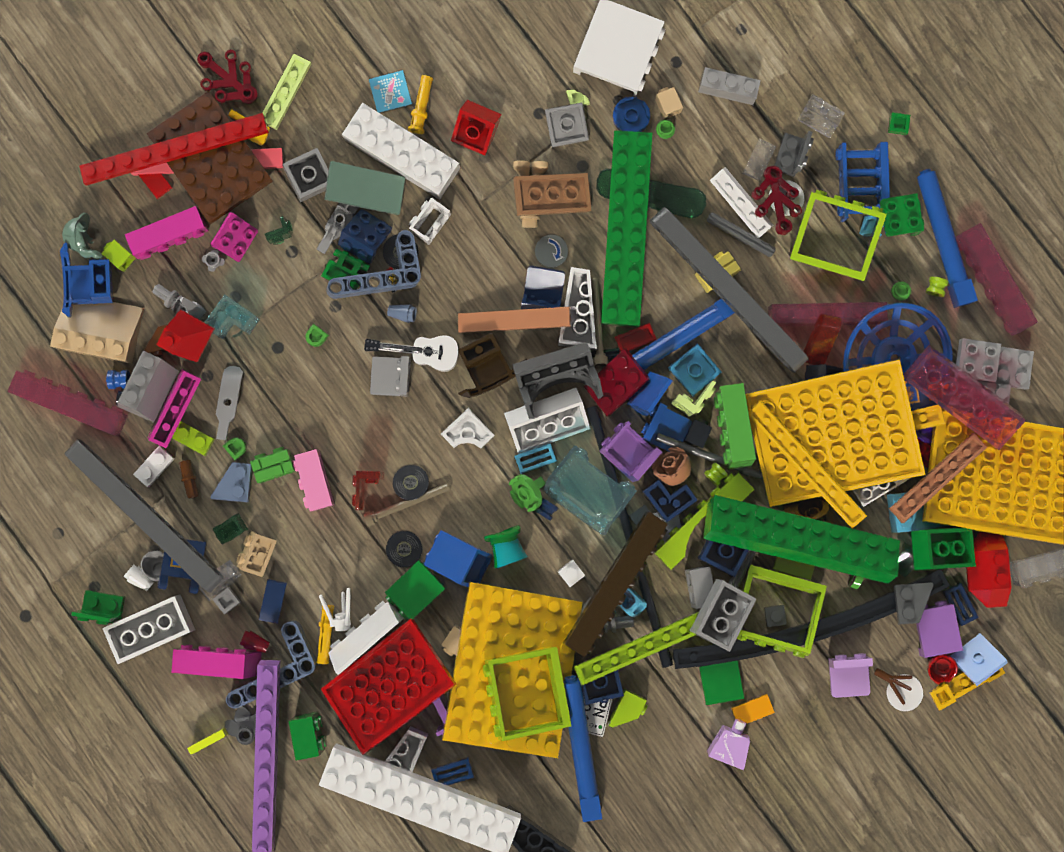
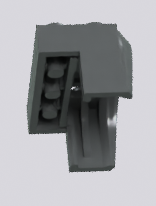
(554, 368)

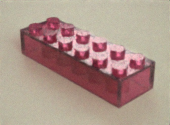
(964, 397)

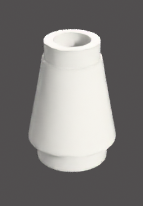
(137, 578)

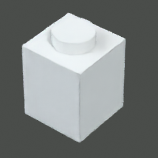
(571, 573)

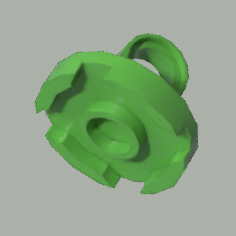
(526, 491)

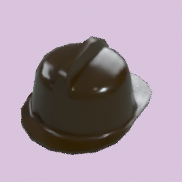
(811, 508)

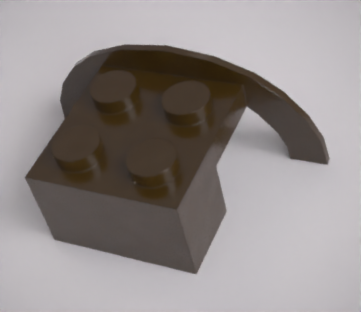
(485, 365)

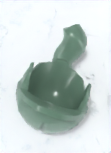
(77, 238)

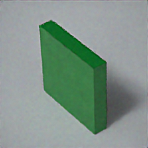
(721, 682)

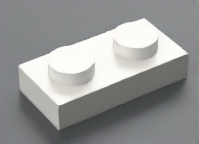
(154, 466)

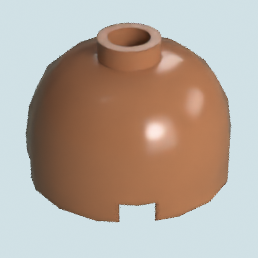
(672, 467)

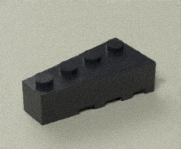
(533, 838)

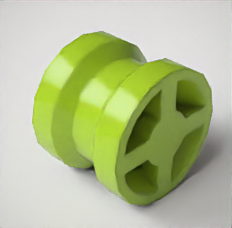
(937, 286)
(716, 474)

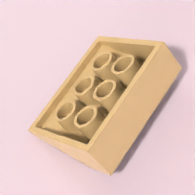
(99, 331)

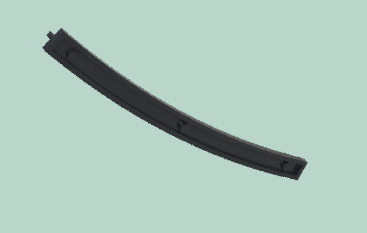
(796, 635)

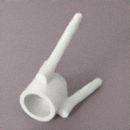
(342, 620)

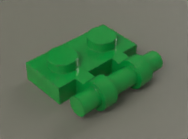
(336, 270)

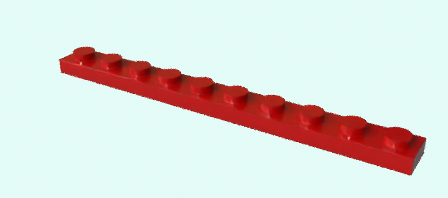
(174, 149)

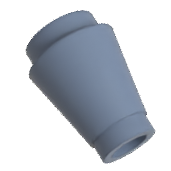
(402, 312)

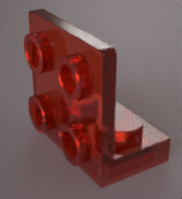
(358, 482)

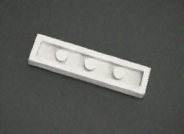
(741, 202)

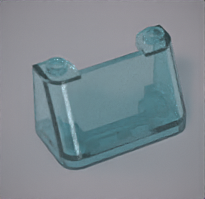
(588, 491)

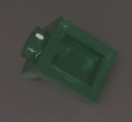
(906, 560)

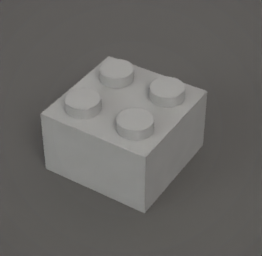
(307, 174)

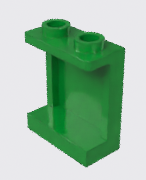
(414, 590)

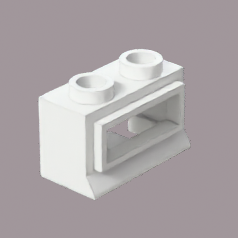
(426, 209)

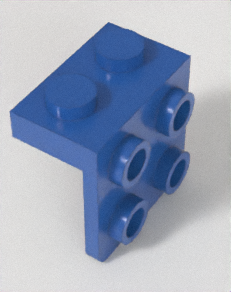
(666, 423)

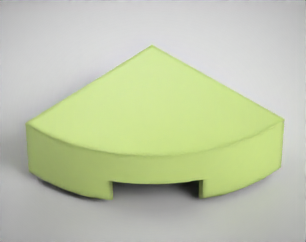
(577, 97)

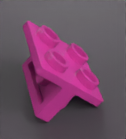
(234, 237)

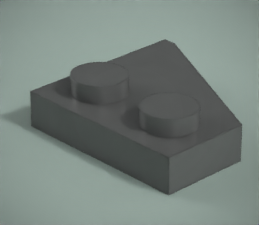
(911, 601)

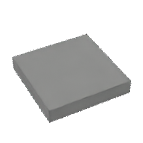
(566, 125)

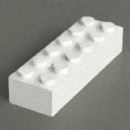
(401, 151)

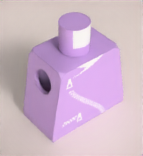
(731, 745)

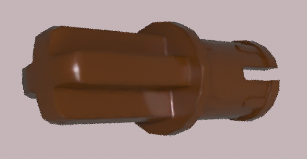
(188, 479)

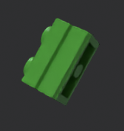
(272, 465)

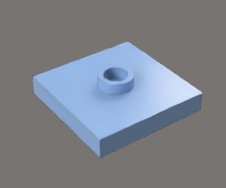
(979, 659)

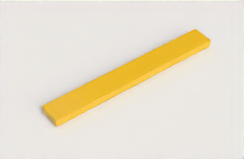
(806, 464)

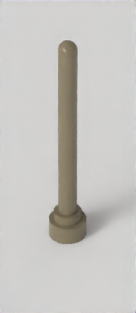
(600, 358)
(372, 517)

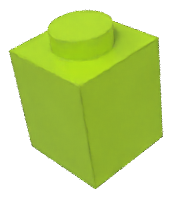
(118, 255)

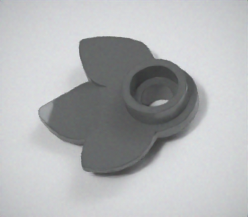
(242, 722)

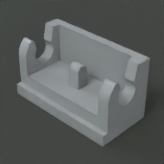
(699, 585)

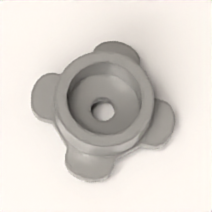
(214, 254)

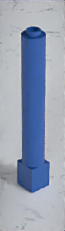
(961, 288)
(683, 334)
(582, 751)

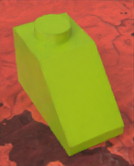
(627, 708)

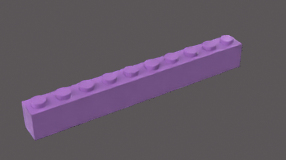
(266, 756)

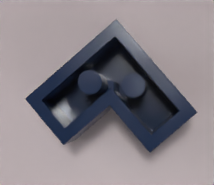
(668, 504)

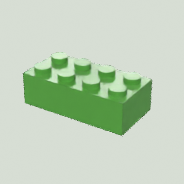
(735, 426)

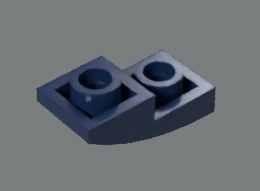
(272, 601)

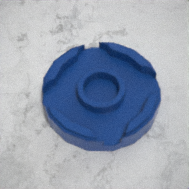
(631, 115)

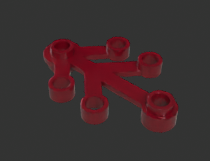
(230, 79)
(778, 198)

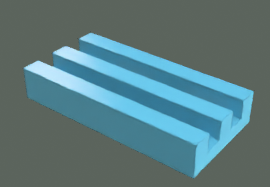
(550, 453)

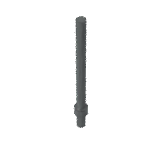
(707, 455)

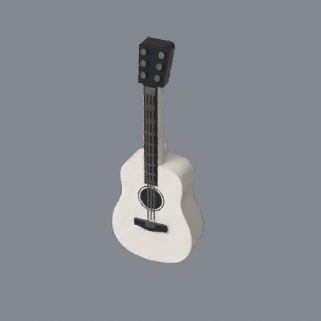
(437, 352)

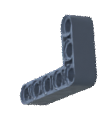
(382, 277)
(297, 666)

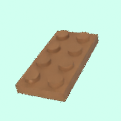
(552, 194)

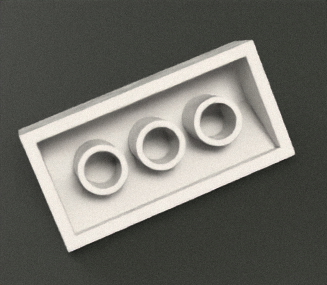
(554, 420)

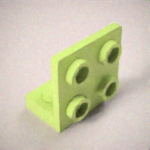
(685, 404)

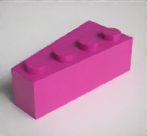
(215, 662)

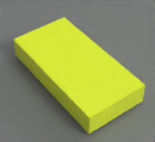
(207, 741)

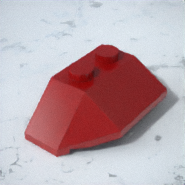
(991, 577)

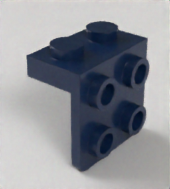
(364, 235)
(543, 288)

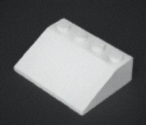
(363, 637)

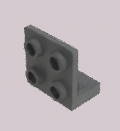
(793, 152)

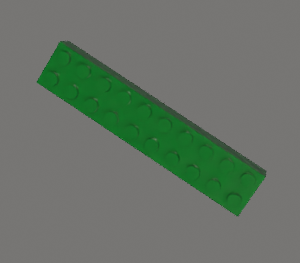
(626, 228)
(801, 539)

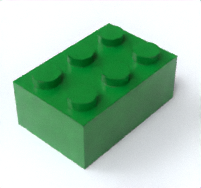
(943, 548)

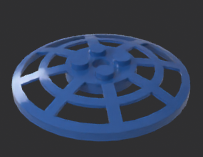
(893, 345)

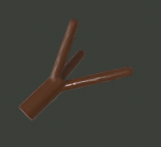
(891, 679)

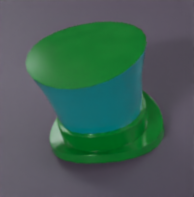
(506, 546)

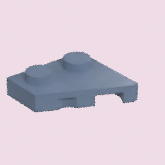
(235, 483)

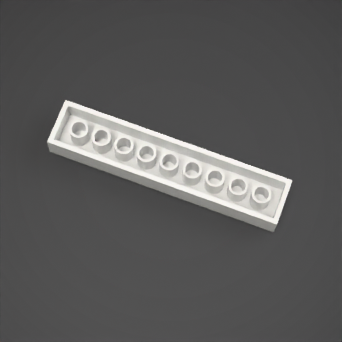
(420, 799)

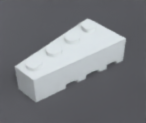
(582, 317)

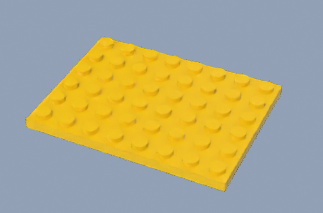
(849, 422)
(1005, 489)
(499, 625)

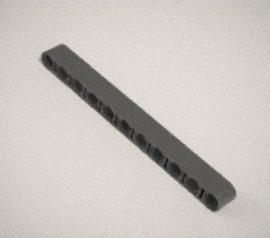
(728, 289)
(144, 516)

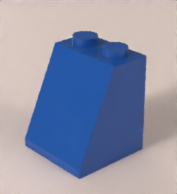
(457, 559)

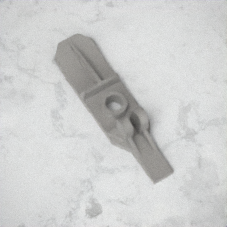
(334, 228)
(229, 390)

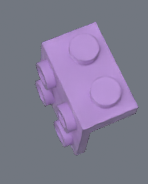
(850, 675)

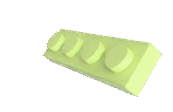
(285, 91)

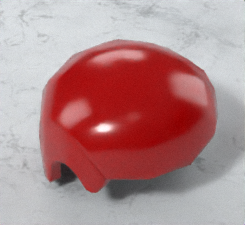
(942, 668)

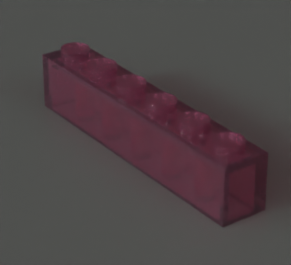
(996, 280)
(808, 313)
(67, 403)

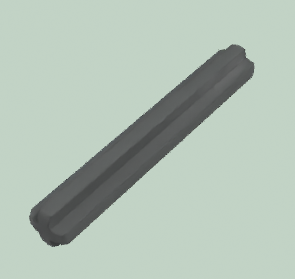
(741, 234)

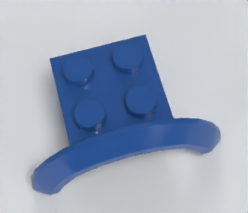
(85, 282)

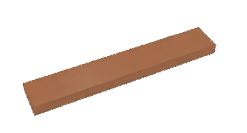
(514, 320)
(938, 478)

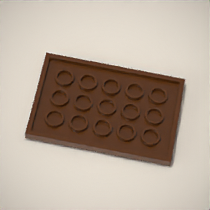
(218, 177)

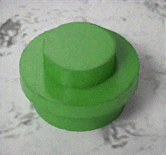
(665, 129)
(901, 291)

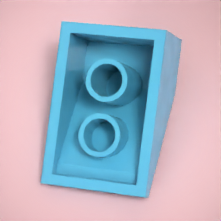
(914, 523)

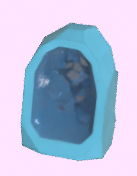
(633, 603)

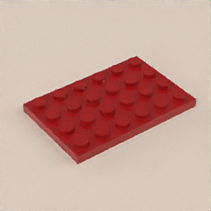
(388, 686)

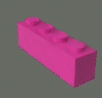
(166, 232)
(174, 408)

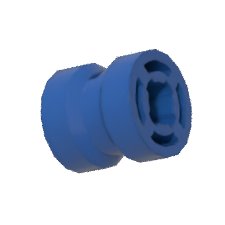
(117, 379)

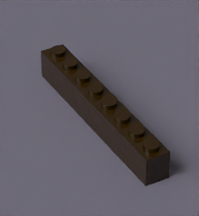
(615, 584)

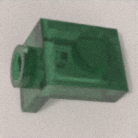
(279, 235)
(230, 529)

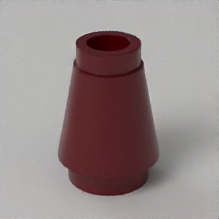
(254, 642)

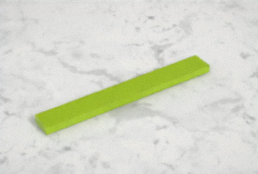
(635, 650)

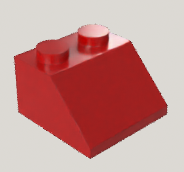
(475, 127)

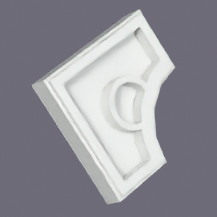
(467, 429)

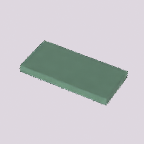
(364, 188)

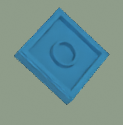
(694, 370)

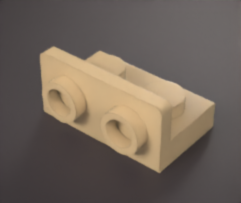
(255, 554)

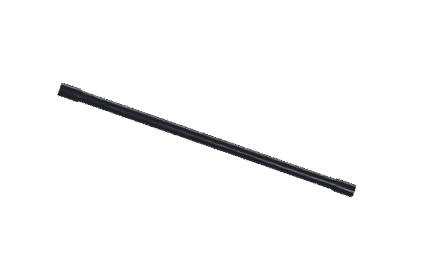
(595, 421)

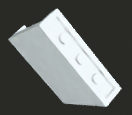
(619, 45)

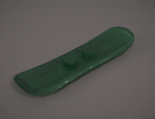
(677, 199)

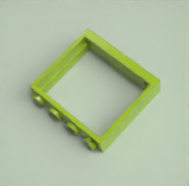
(838, 201)
(795, 583)
(558, 692)

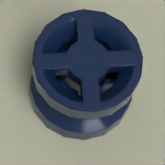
(546, 509)

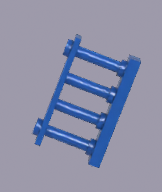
(880, 172)

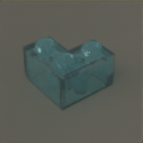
(228, 314)

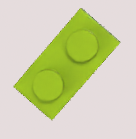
(193, 438)

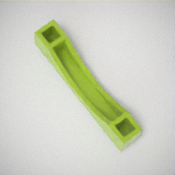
(674, 548)

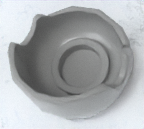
(151, 564)

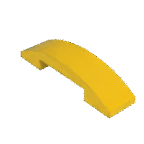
(947, 693)

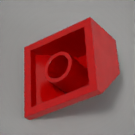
(185, 336)

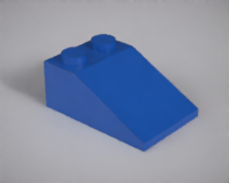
(649, 394)

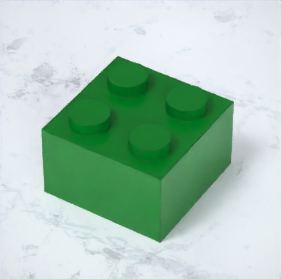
(307, 735)

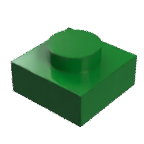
(899, 123)

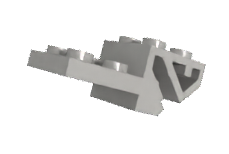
(995, 363)

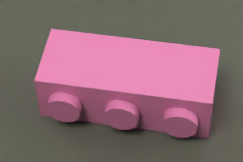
(313, 480)

